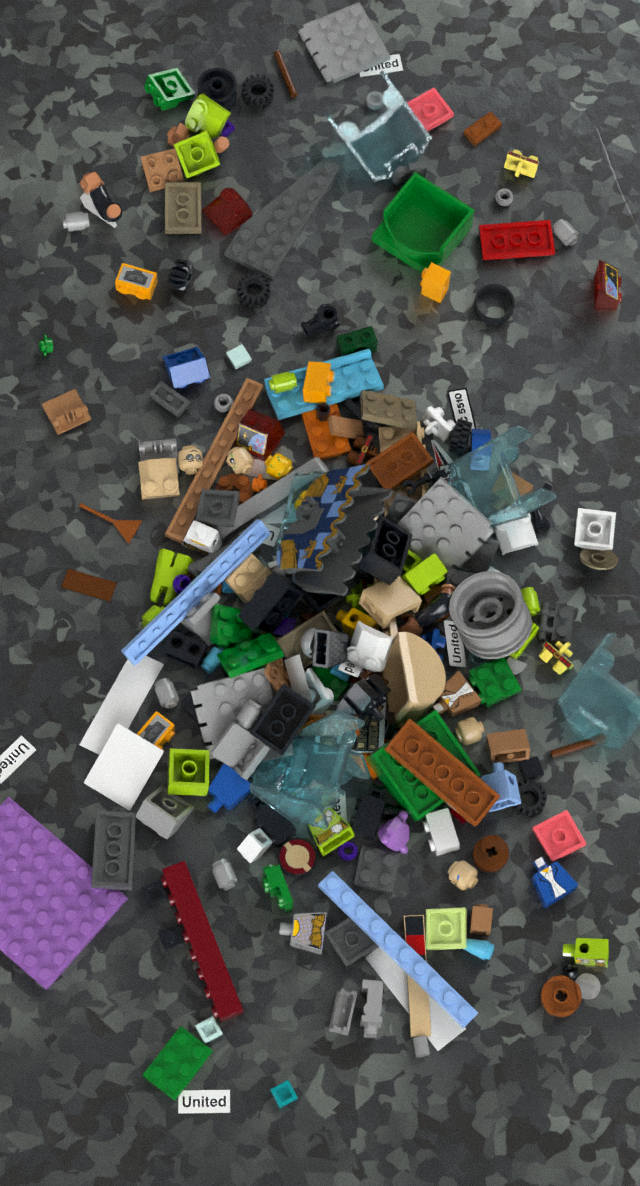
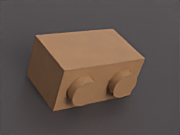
(508, 746)

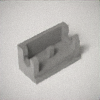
(343, 1011)

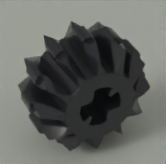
(180, 274)

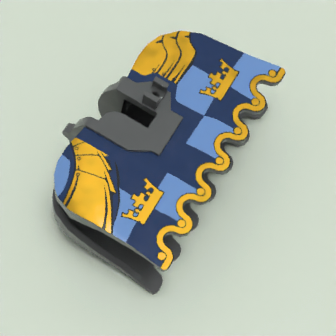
(331, 531)

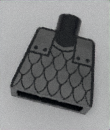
(329, 648)

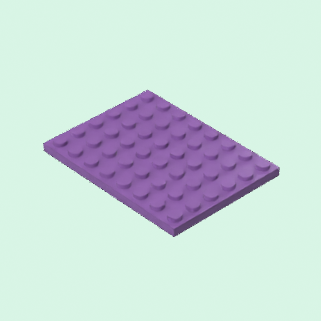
(46, 898)

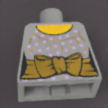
(306, 931)

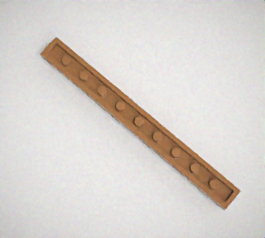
(213, 460)

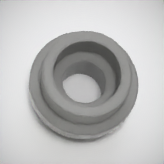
(504, 193)
(223, 398)

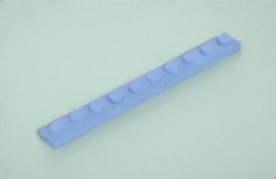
(190, 596)
(397, 949)

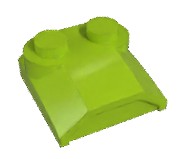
(206, 116)
(197, 154)

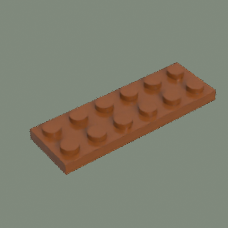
(442, 772)

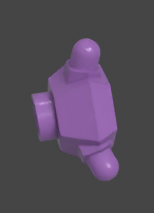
(395, 833)

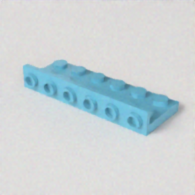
(351, 376)

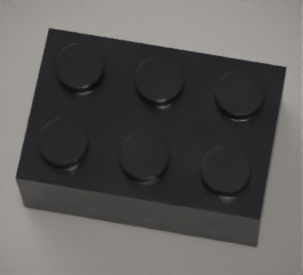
(386, 551)
(271, 604)
(283, 719)

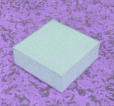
(238, 356)
(208, 1030)

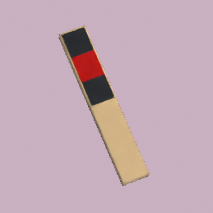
(417, 998)

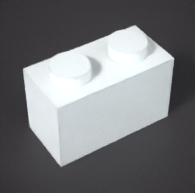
(441, 831)

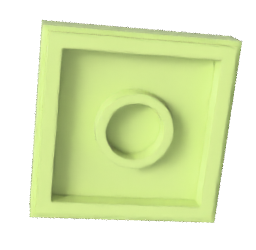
(446, 928)

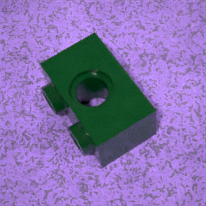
(357, 341)

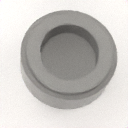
(374, 100)

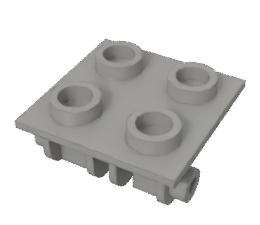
(159, 449)

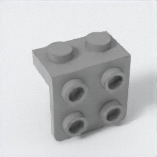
(199, 617)
(240, 750)

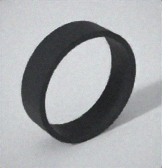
(494, 287)

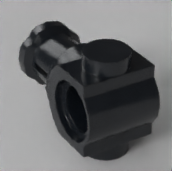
(320, 322)

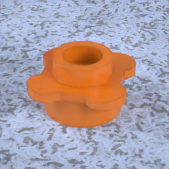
(259, 484)

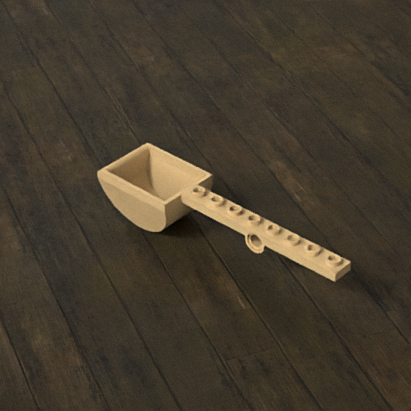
(412, 672)

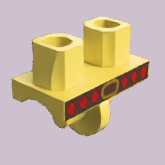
(521, 164)
(549, 651)

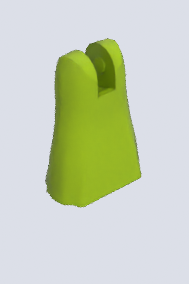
(166, 569)

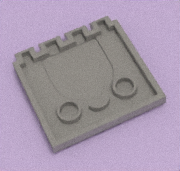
(344, 43)
(445, 526)
(225, 699)

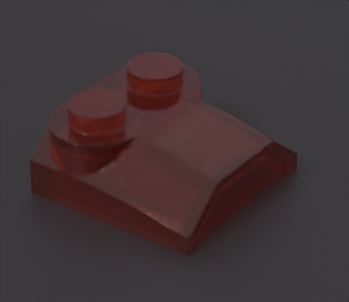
(228, 211)

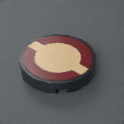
(297, 857)

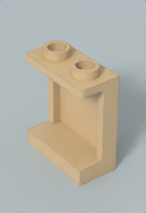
(389, 601)

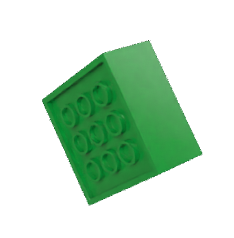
(423, 224)
(402, 784)

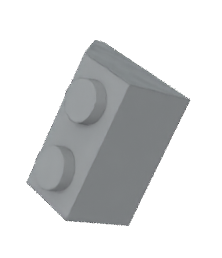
(164, 812)

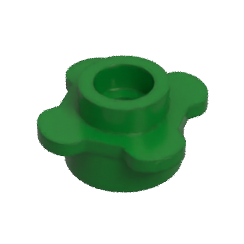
(46, 345)

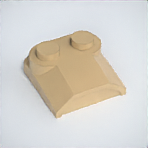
(158, 478)

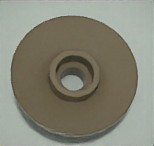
(598, 559)

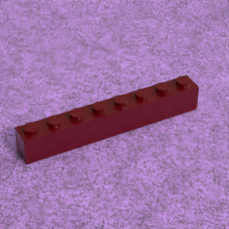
(202, 941)

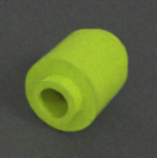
(282, 382)
(531, 599)

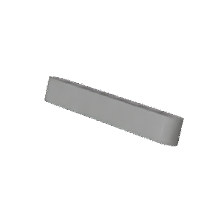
(267, 500)

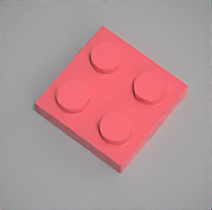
(431, 109)
(559, 836)

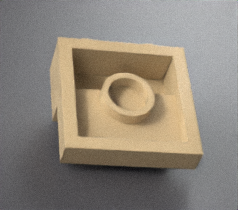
(247, 578)

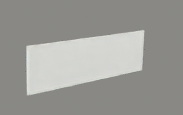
(121, 702)
(443, 1026)

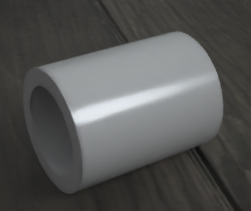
(421, 1046)

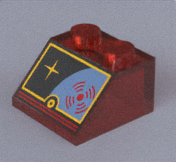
(606, 287)
(259, 434)

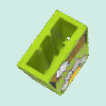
(335, 835)
(597, 951)

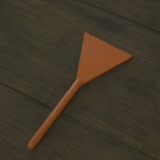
(126, 527)

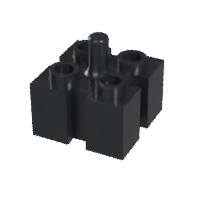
(365, 698)

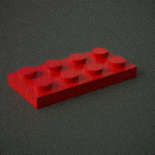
(516, 240)

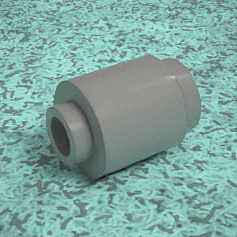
(76, 221)
(565, 232)
(166, 693)
(249, 714)
(224, 874)

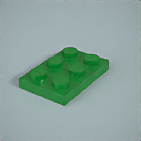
(250, 655)
(177, 1063)

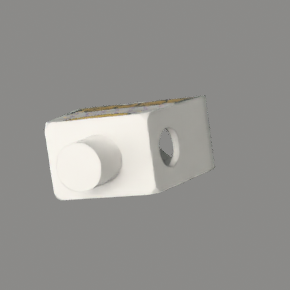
(201, 539)

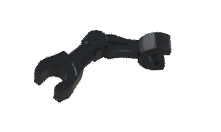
(428, 477)
(539, 519)

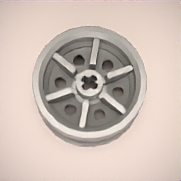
(496, 626)

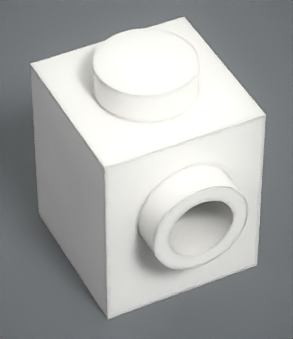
(254, 845)

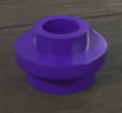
(176, 583)
(347, 857)

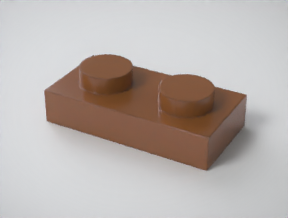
(482, 128)

